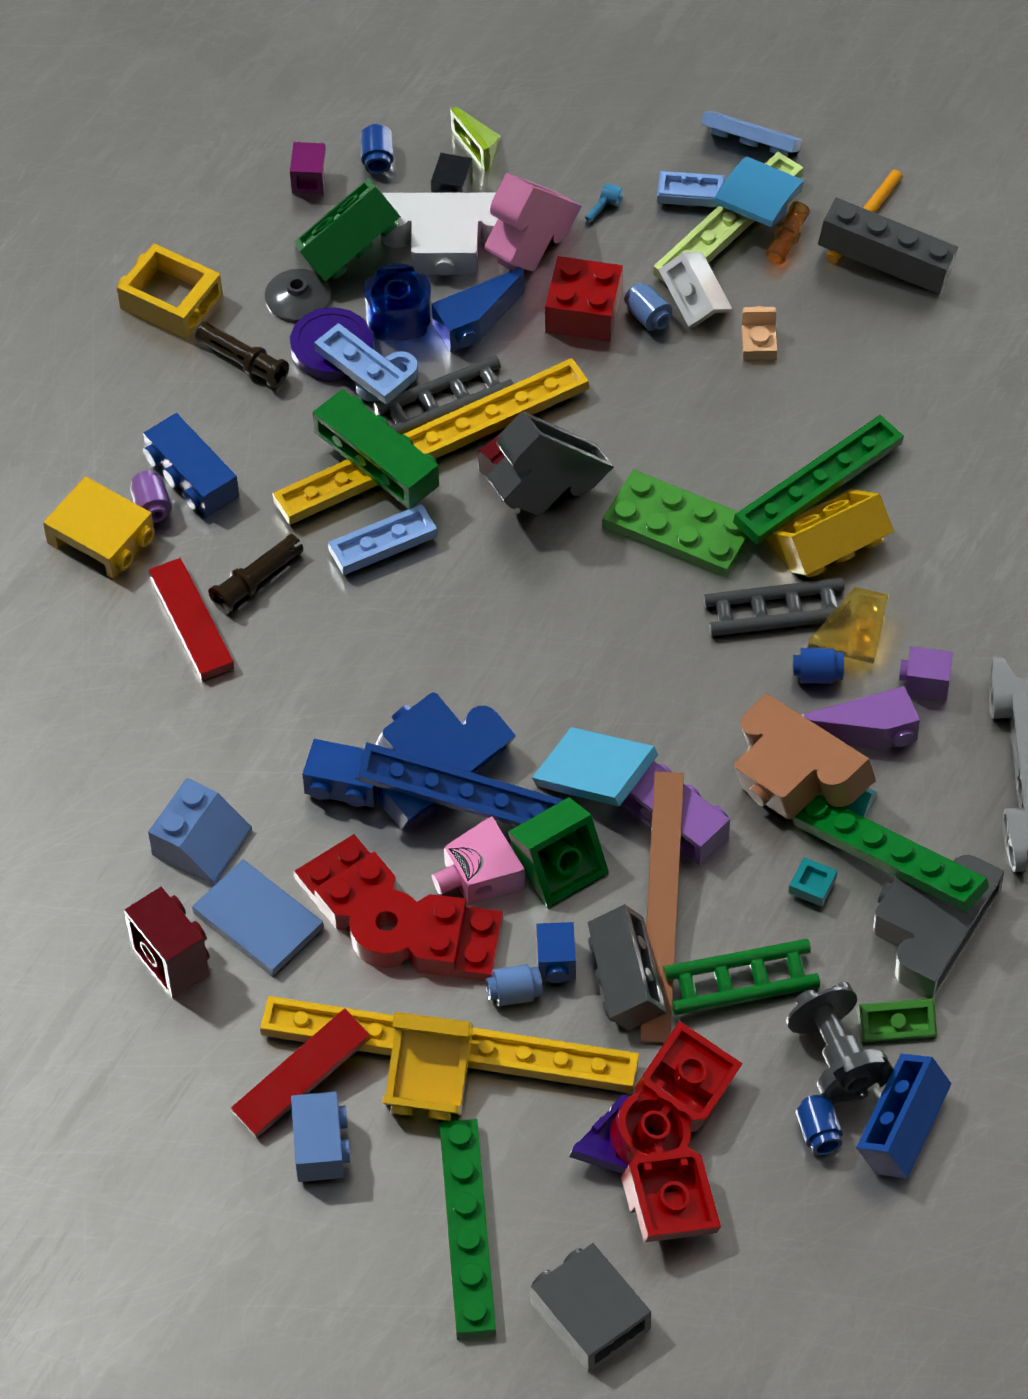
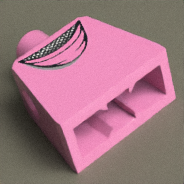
(480, 865)

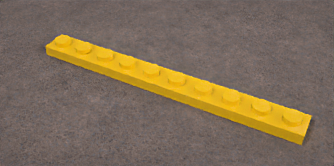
(438, 437)
(488, 1051)

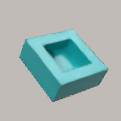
(812, 881)

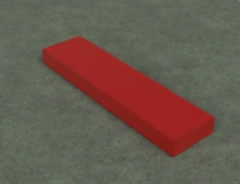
(191, 619)
(300, 1072)

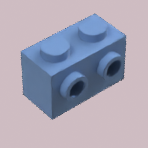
(318, 1136)

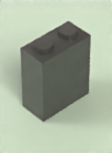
(590, 1306)

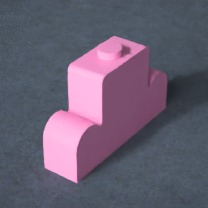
(527, 222)

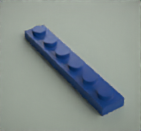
(450, 786)

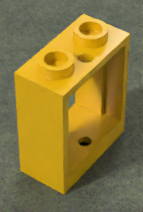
(190, 312)

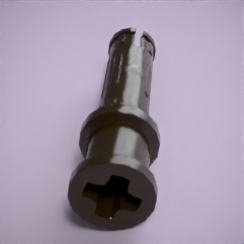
(254, 360)
(245, 581)

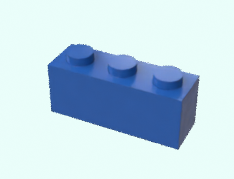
(190, 465)
(903, 1115)

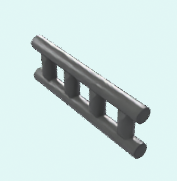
(454, 382)
(759, 595)

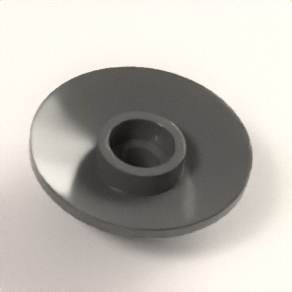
(296, 294)

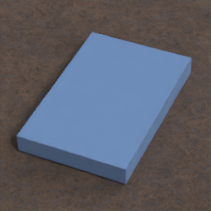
(258, 917)

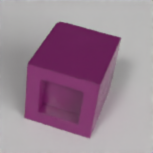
(307, 168)

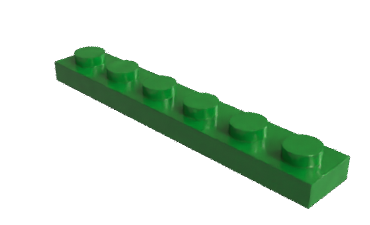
(818, 479)
(892, 853)
(467, 1229)

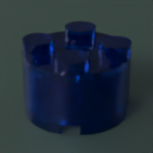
(398, 303)

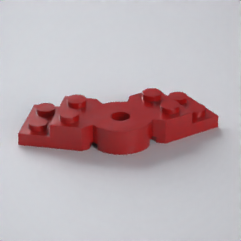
(434, 933)
(674, 1097)

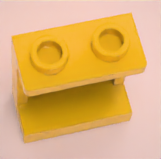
(100, 525)
(428, 1065)

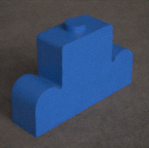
(437, 735)

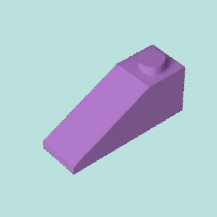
(871, 721)

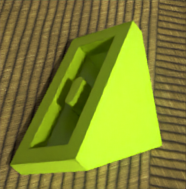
(475, 137)

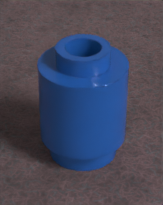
(376, 148)
(818, 665)
(819, 1124)

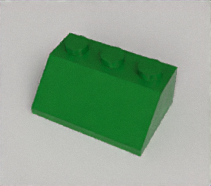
(348, 230)

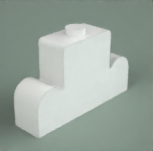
(442, 229)

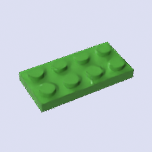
(676, 523)

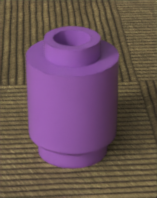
(151, 494)

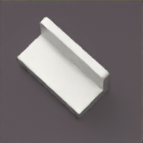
(694, 287)

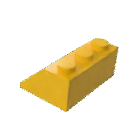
(832, 532)

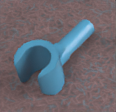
(611, 195)

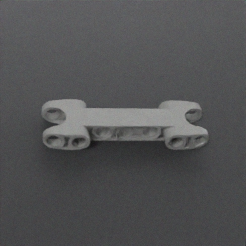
(1010, 700)

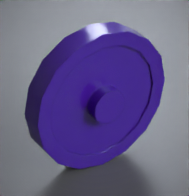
(314, 326)

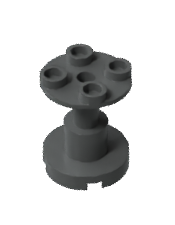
(850, 1067)

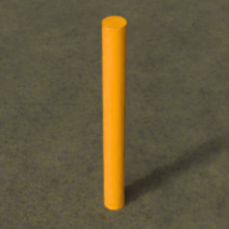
(874, 203)

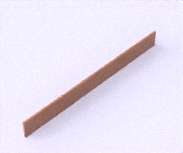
(663, 891)

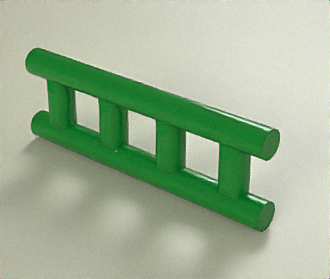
(730, 996)

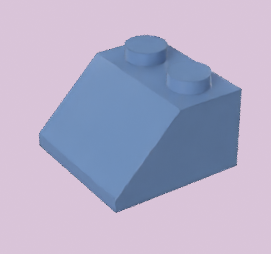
(198, 832)

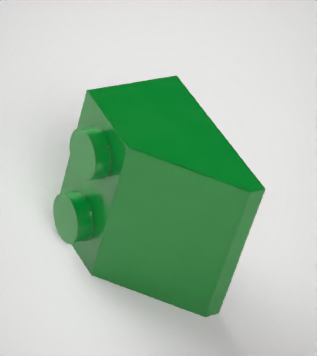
(559, 851)

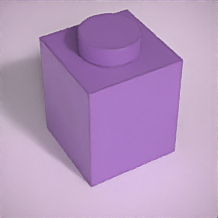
(927, 673)

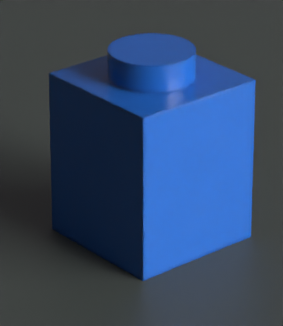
(556, 951)

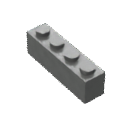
(887, 245)

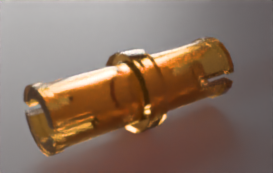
(787, 232)

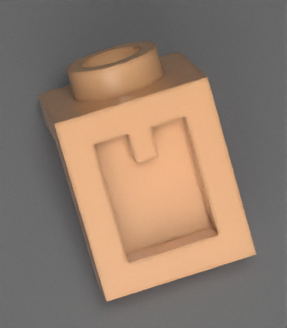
(759, 333)

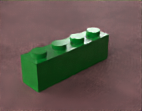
(376, 448)

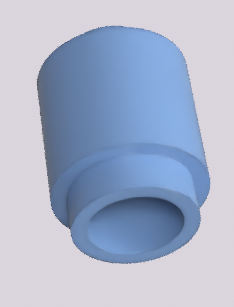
(648, 307)
(514, 985)

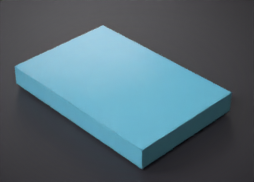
(595, 766)

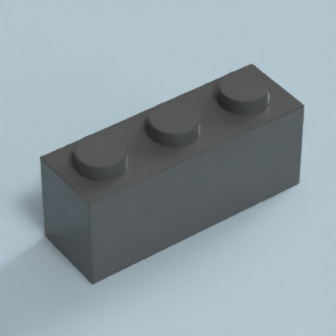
(626, 967)

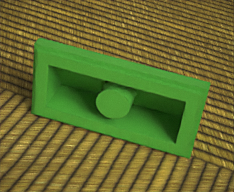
(897, 1020)

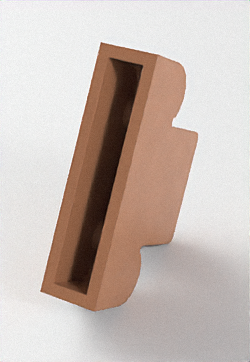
(797, 760)

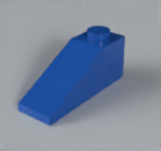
(474, 311)

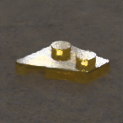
(854, 625)

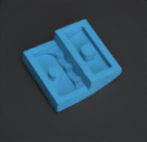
(758, 191)

